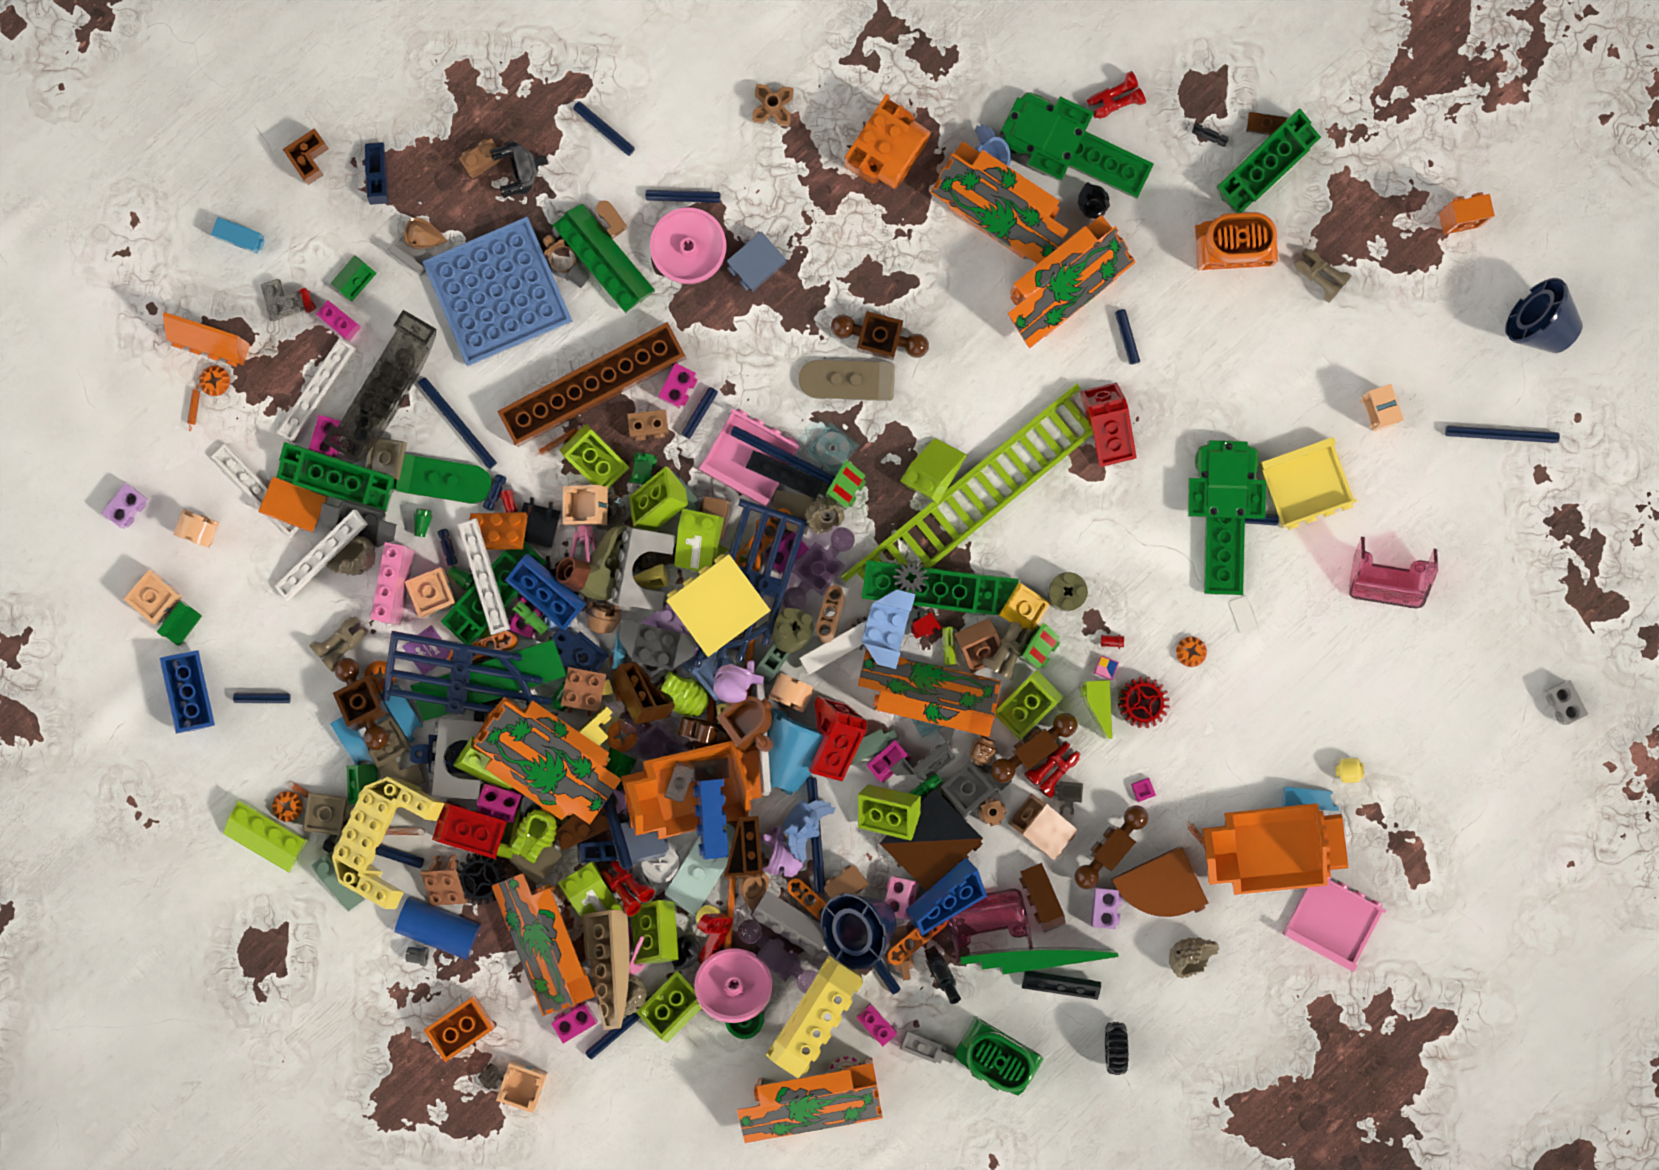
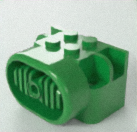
(985, 1045)

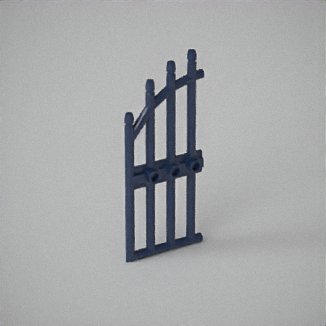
(762, 583)
(461, 667)

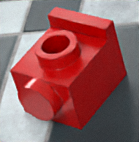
(925, 626)

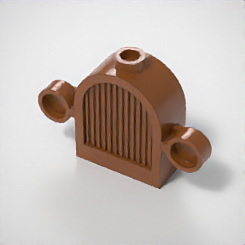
(748, 723)

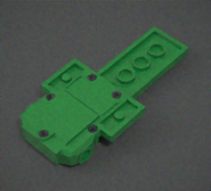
(1058, 140)
(1226, 497)

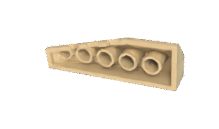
(608, 952)

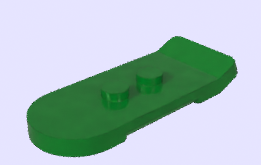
(443, 480)

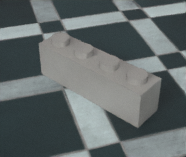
(790, 923)

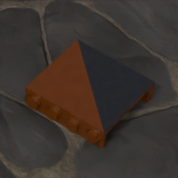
(937, 844)

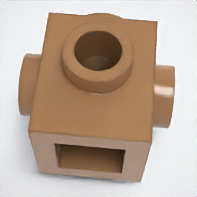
(985, 808)

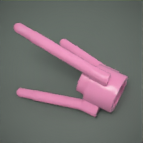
(585, 536)
(633, 968)

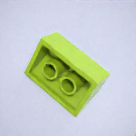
(657, 500)
(474, 762)
(888, 811)
(658, 926)
(670, 1007)

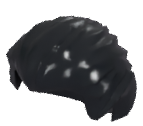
(1093, 201)
(687, 952)

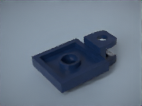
(575, 645)
(428, 755)

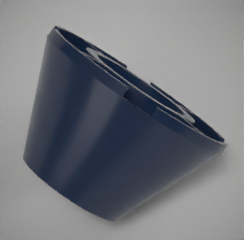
(1545, 318)
(857, 929)

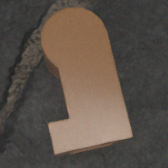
(610, 215)

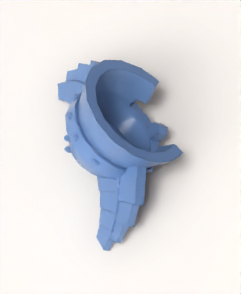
(993, 145)
(803, 824)

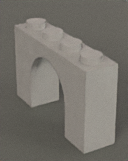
(636, 542)
(444, 783)

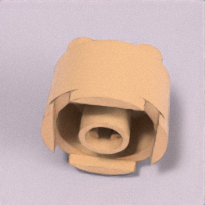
(196, 528)
(791, 692)

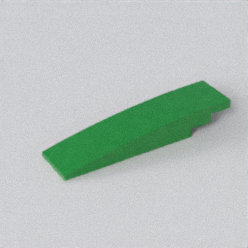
(944, 588)
(537, 660)
(1022, 959)

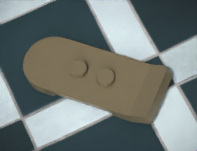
(848, 380)

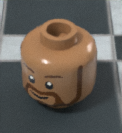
(983, 751)

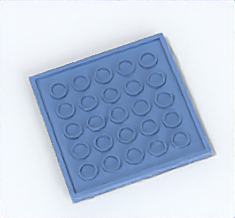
(497, 291)

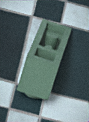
(771, 663)
(326, 871)

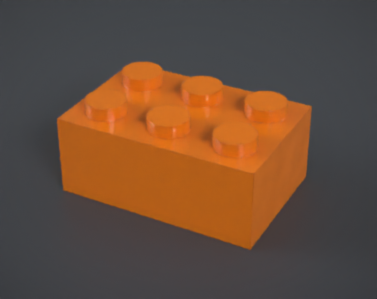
(1466, 213)
(460, 1028)

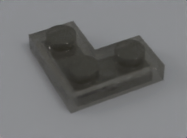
(277, 304)

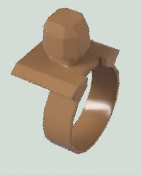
(551, 244)

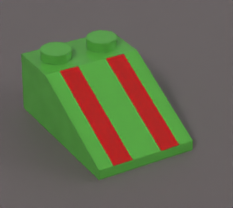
(846, 485)
(1039, 646)

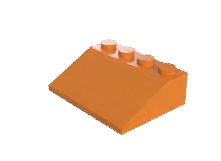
(205, 339)

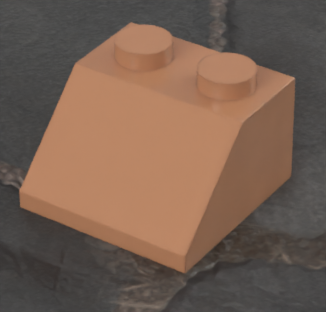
(977, 643)

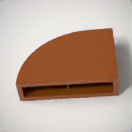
(1162, 886)

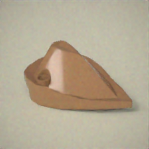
(423, 234)
(753, 889)

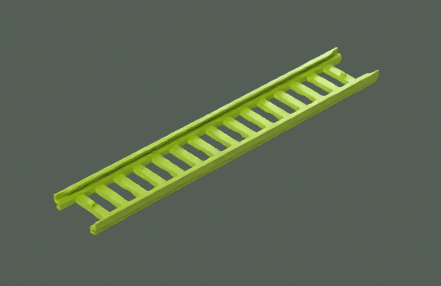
(976, 472)

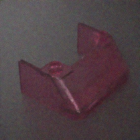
(1391, 584)
(995, 912)

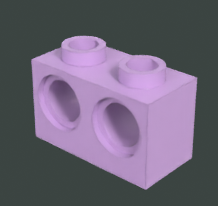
(121, 502)
(1100, 908)

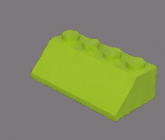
(265, 835)

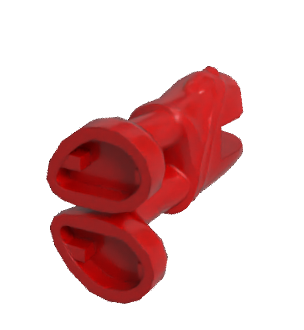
(1130, 83)
(1063, 765)
(642, 892)

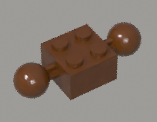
(879, 335)
(361, 703)
(1035, 749)
(1112, 847)

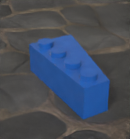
(711, 819)
(947, 898)

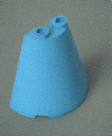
(791, 751)

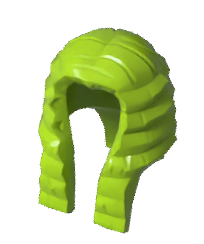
(686, 694)
(534, 834)

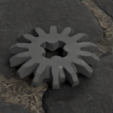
(916, 570)

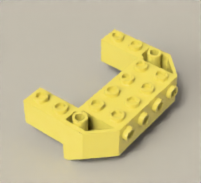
(366, 831)
(831, 981)

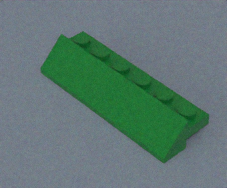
(1268, 162)
(603, 257)
(334, 477)
(467, 616)

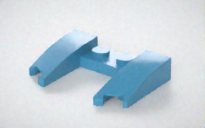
(353, 740)
(1301, 796)

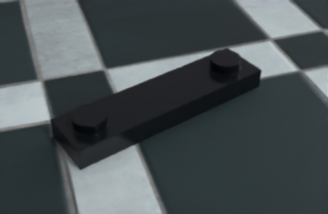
(784, 474)
(1061, 985)

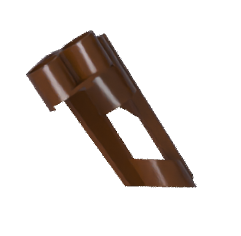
(703, 732)

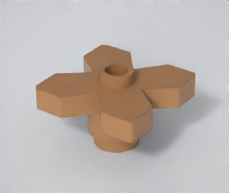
(779, 112)

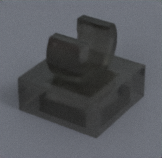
(490, 1076)

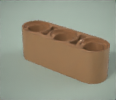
(828, 605)

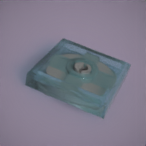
(832, 448)

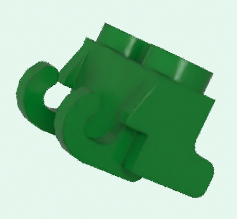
(642, 468)

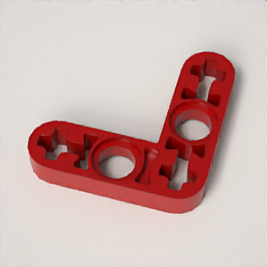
(718, 927)

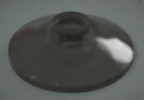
(618, 515)

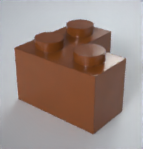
(302, 155)

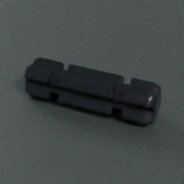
(1210, 135)

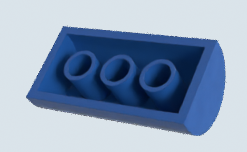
(545, 591)
(187, 692)
(437, 928)

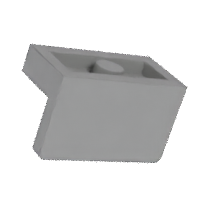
(410, 256)

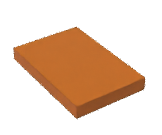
(292, 504)

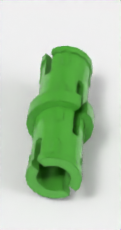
(531, 618)

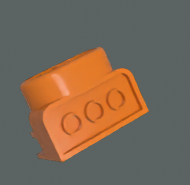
(887, 145)
(1236, 242)

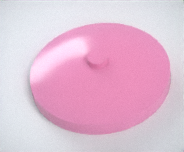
(688, 245)
(733, 985)

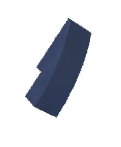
(376, 173)
(596, 851)

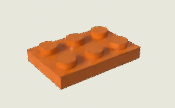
(502, 529)

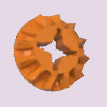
(221, 385)
(1194, 660)
(373, 669)
(617, 744)
(296, 805)

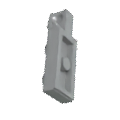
(925, 1048)

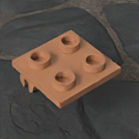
(583, 690)
(443, 885)

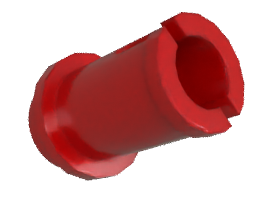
(307, 300)
(508, 501)
(1112, 641)

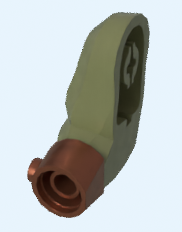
(598, 576)

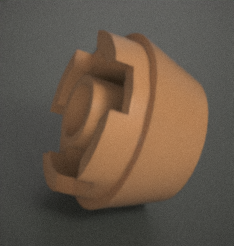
(602, 617)

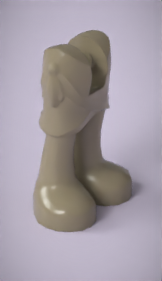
(1318, 264)
(342, 633)
(1017, 645)

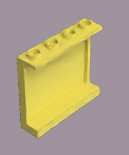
(1307, 483)
(717, 604)

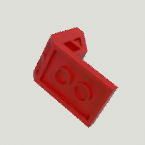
(1110, 424)
(842, 734)
(469, 830)

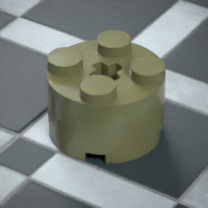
(1078, 593)
(792, 630)

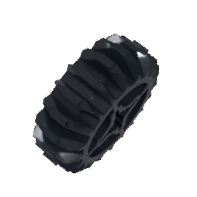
(484, 869)
(1116, 1048)

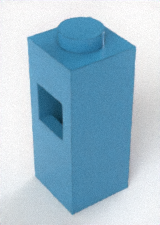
(238, 235)

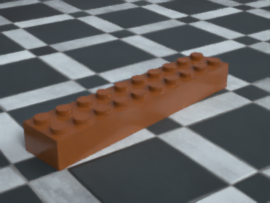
(592, 384)

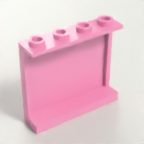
(730, 457)
(391, 585)
(1334, 922)

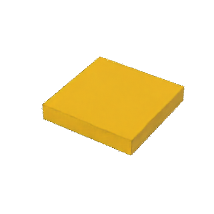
(1024, 607)

